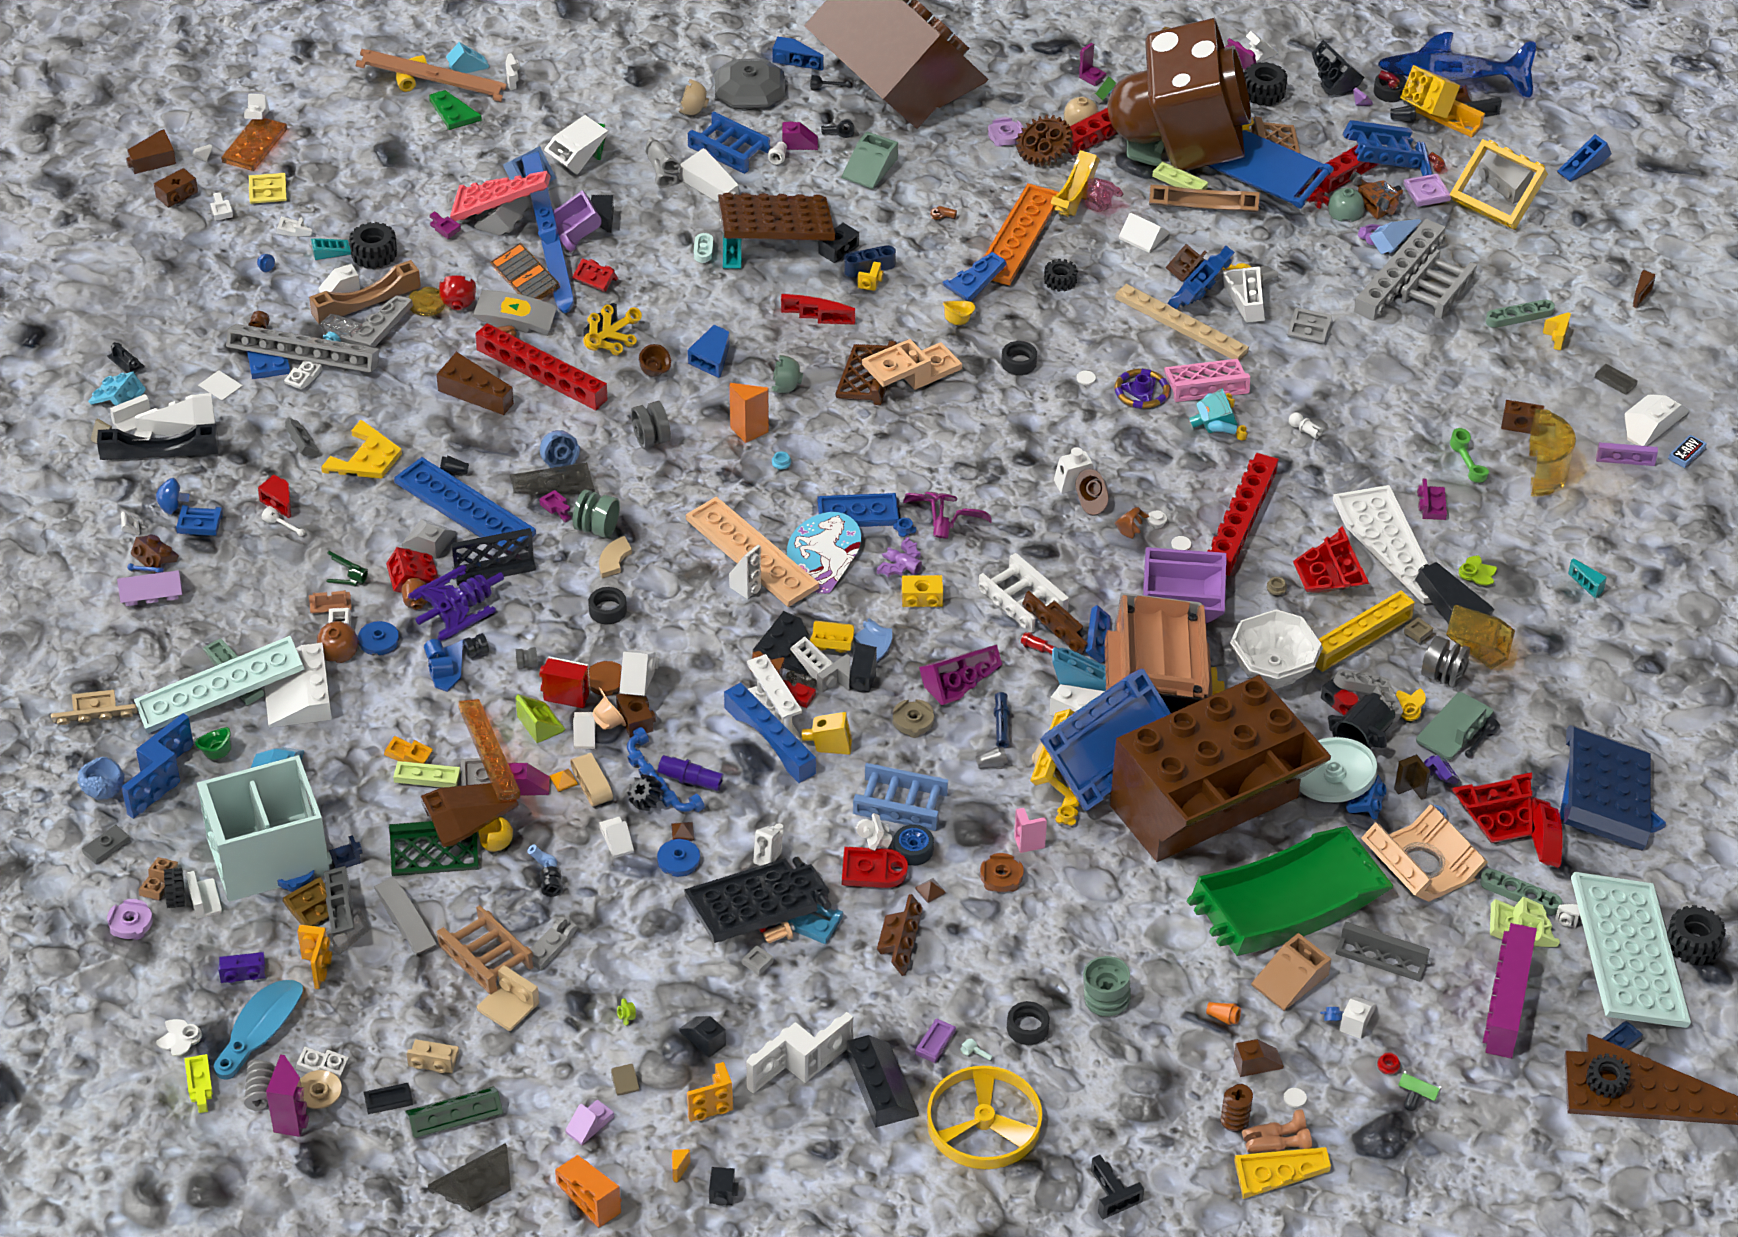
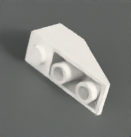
(746, 575)

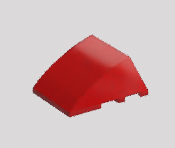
(1330, 565)
(1500, 807)

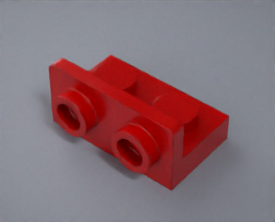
(594, 275)

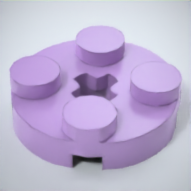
(997, 134)
(130, 929)

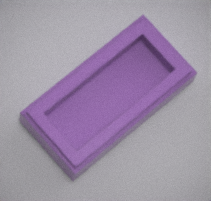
(935, 1040)

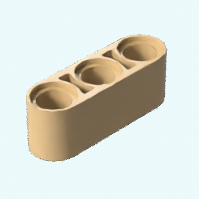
(591, 779)

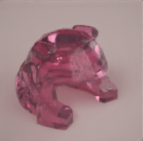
(1100, 194)

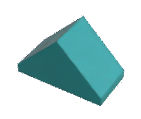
(732, 252)

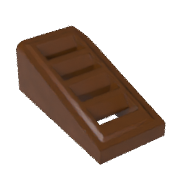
(1644, 287)

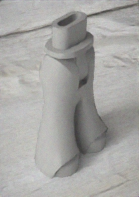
(663, 163)

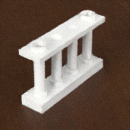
(774, 693)

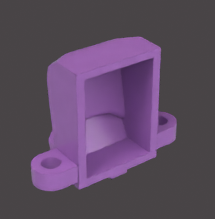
(576, 220)

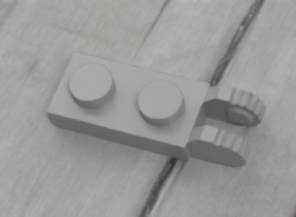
(552, 943)

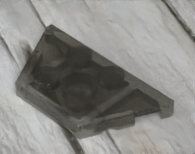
(476, 1181)

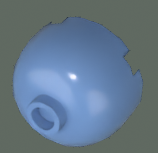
(559, 449)

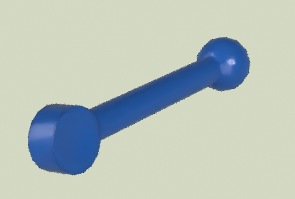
(131, 567)

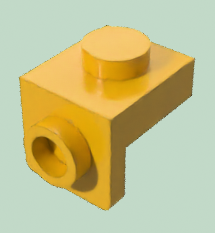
(870, 280)

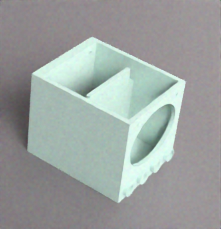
(256, 830)

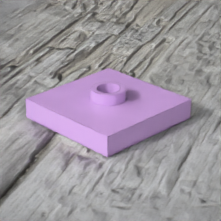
(1427, 190)

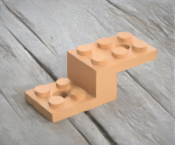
(912, 364)

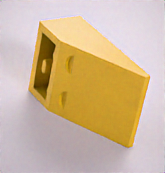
(1430, 92)

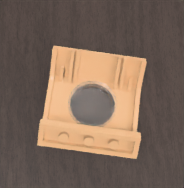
(1427, 855)

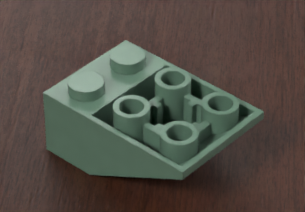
(871, 160)

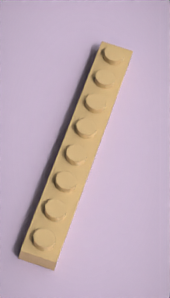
(1181, 322)

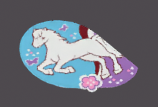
(825, 547)

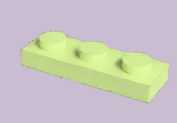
(1178, 177)
(426, 774)

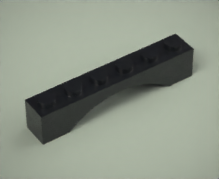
(117, 444)

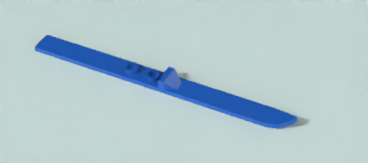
(549, 236)

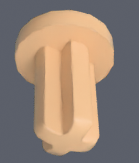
(779, 932)

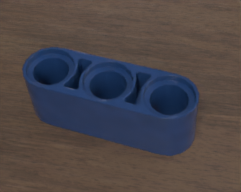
(863, 260)

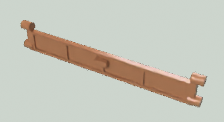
(431, 73)

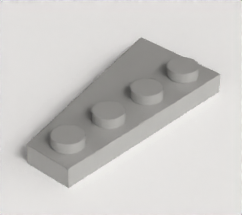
(380, 323)

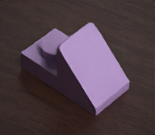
(588, 1121)

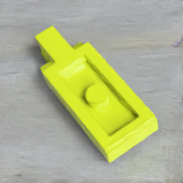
(199, 1081)

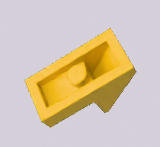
(1557, 328)

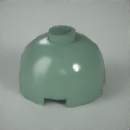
(1346, 204)
(786, 375)

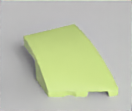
(1524, 913)

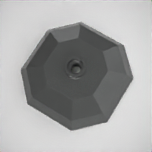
(749, 83)

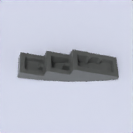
(339, 900)

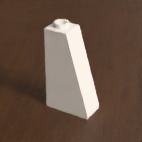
(707, 175)

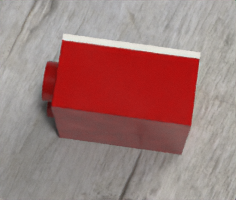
(565, 682)

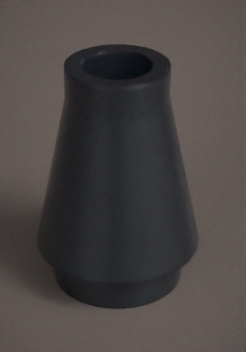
(1404, 113)
(453, 465)

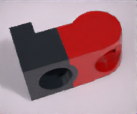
(1338, 698)

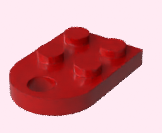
(873, 867)

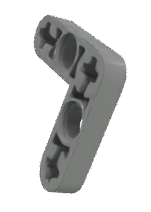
(1369, 684)

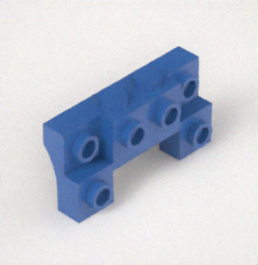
(1202, 278)

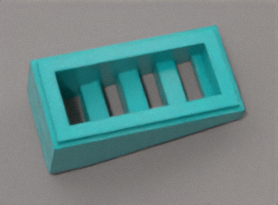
(329, 248)
(1587, 577)

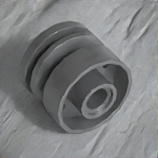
(1448, 662)

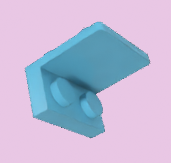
(118, 389)

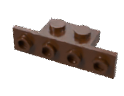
(1058, 621)
(899, 934)

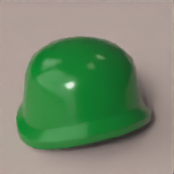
(215, 743)

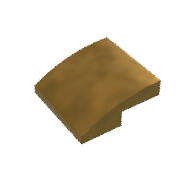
(308, 903)

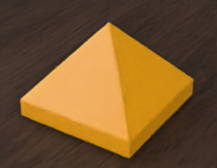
(563, 780)

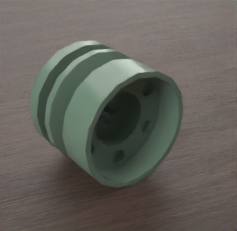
(596, 513)
(1107, 986)

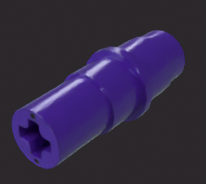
(690, 773)

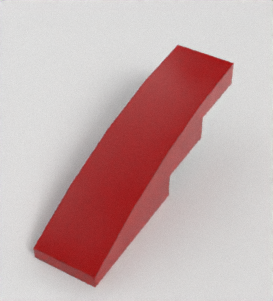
(817, 308)

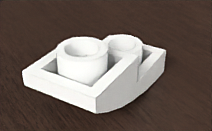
(511, 71)
(303, 375)
(1568, 915)
(313, 1060)

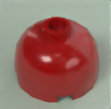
(457, 292)

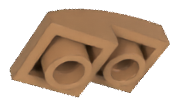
(154, 885)

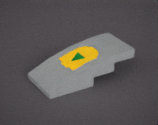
(513, 309)

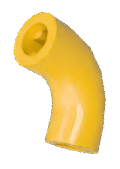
(407, 82)

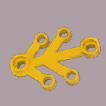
(609, 330)

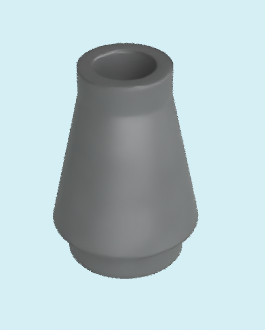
(993, 758)

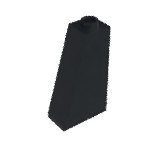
(1447, 591)

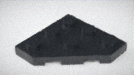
(780, 638)

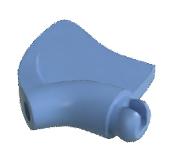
(875, 636)

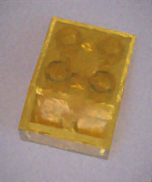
(1486, 635)

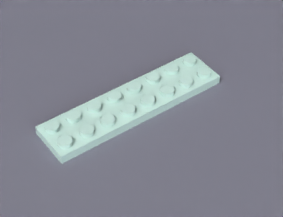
(219, 684)

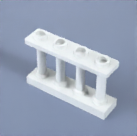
(1029, 578)

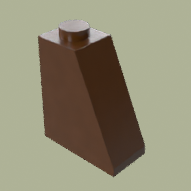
(151, 153)

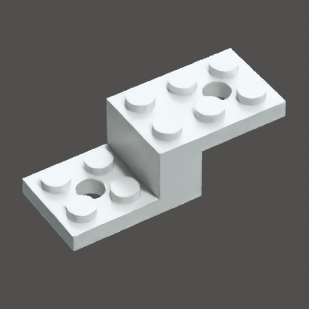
(799, 1052)

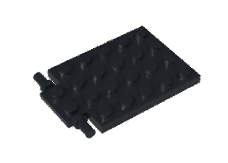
(757, 898)

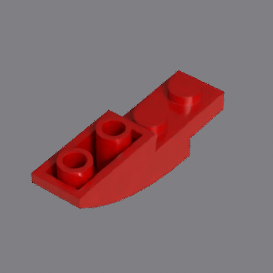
(1547, 832)

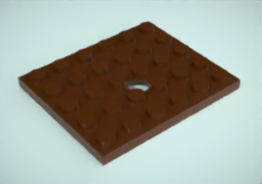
(759, 215)

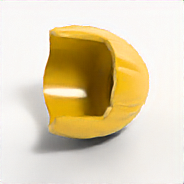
(496, 835)

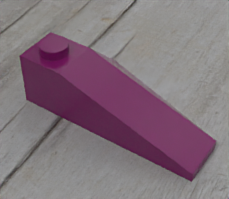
(954, 676)

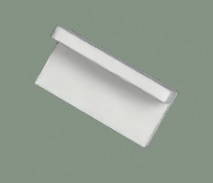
(124, 414)
(203, 896)

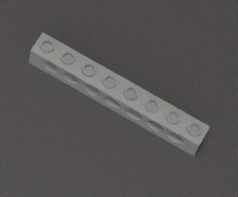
(1399, 269)
(302, 347)

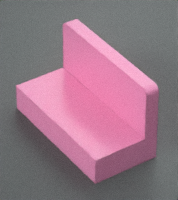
(1028, 833)

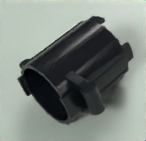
(1364, 722)

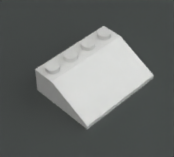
(302, 695)

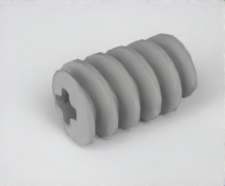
(257, 1081)

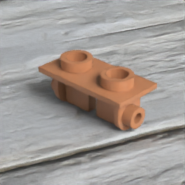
(322, 602)

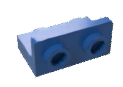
(1369, 801)

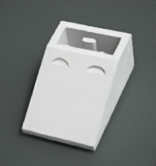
(576, 143)

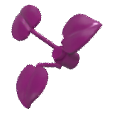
(942, 524)

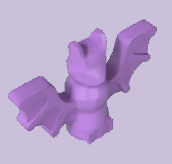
(902, 561)

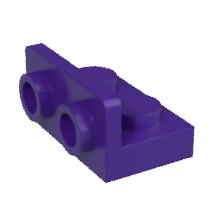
(1442, 769)
(242, 967)

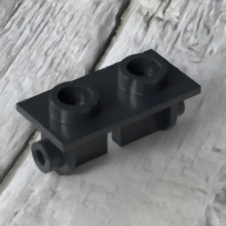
(124, 359)

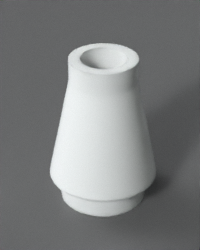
(777, 153)

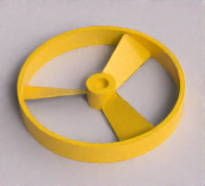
(985, 1118)

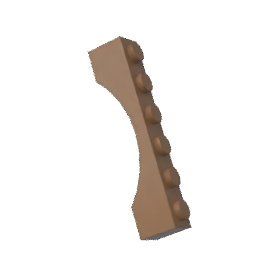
(1204, 199)
(397, 281)

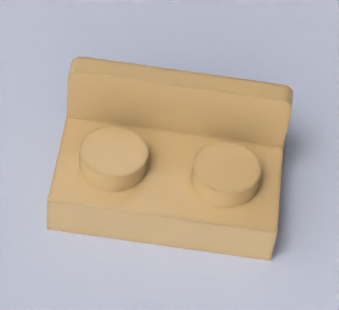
(432, 1056)

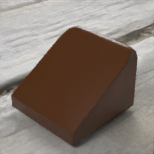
(1464, 95)

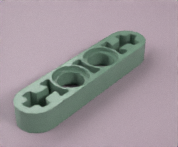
(1540, 309)
(1522, 889)

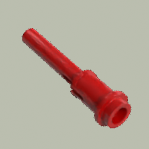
(1036, 643)

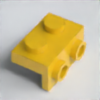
(832, 636)

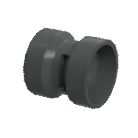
(531, 655)

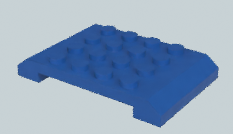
(1087, 739)

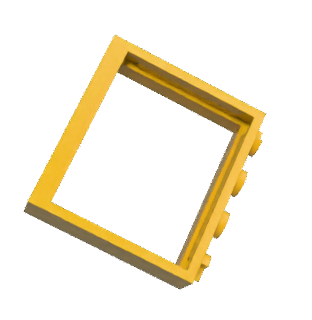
(1486, 210)

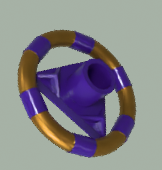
(1141, 388)

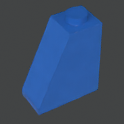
(710, 351)

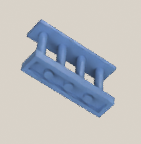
(898, 812)

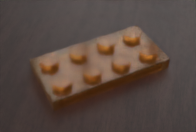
(254, 143)

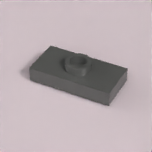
(106, 844)

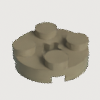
(910, 726)

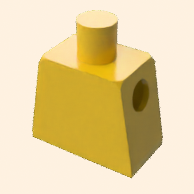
(830, 734)

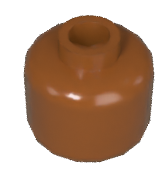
(407, 588)

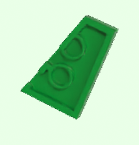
(452, 110)

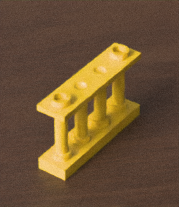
(1045, 766)

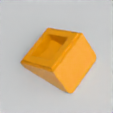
(680, 1163)

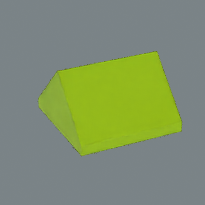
(537, 718)

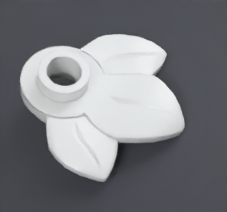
(180, 1037)

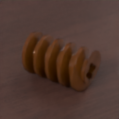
(1236, 1107)

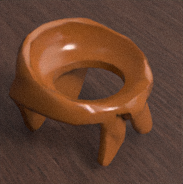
(1126, 523)

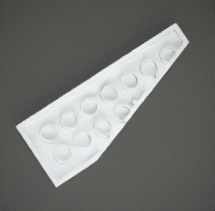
(1383, 529)

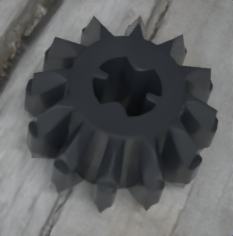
(645, 792)

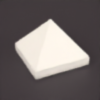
(202, 153)
(129, 524)

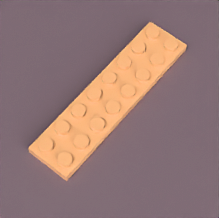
(737, 538)

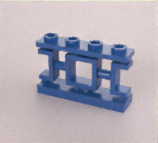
(1372, 137)

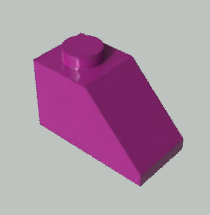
(798, 136)
(530, 779)

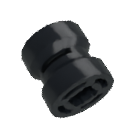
(475, 645)
(551, 881)

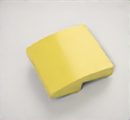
(267, 188)

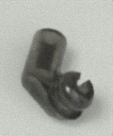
(794, 677)

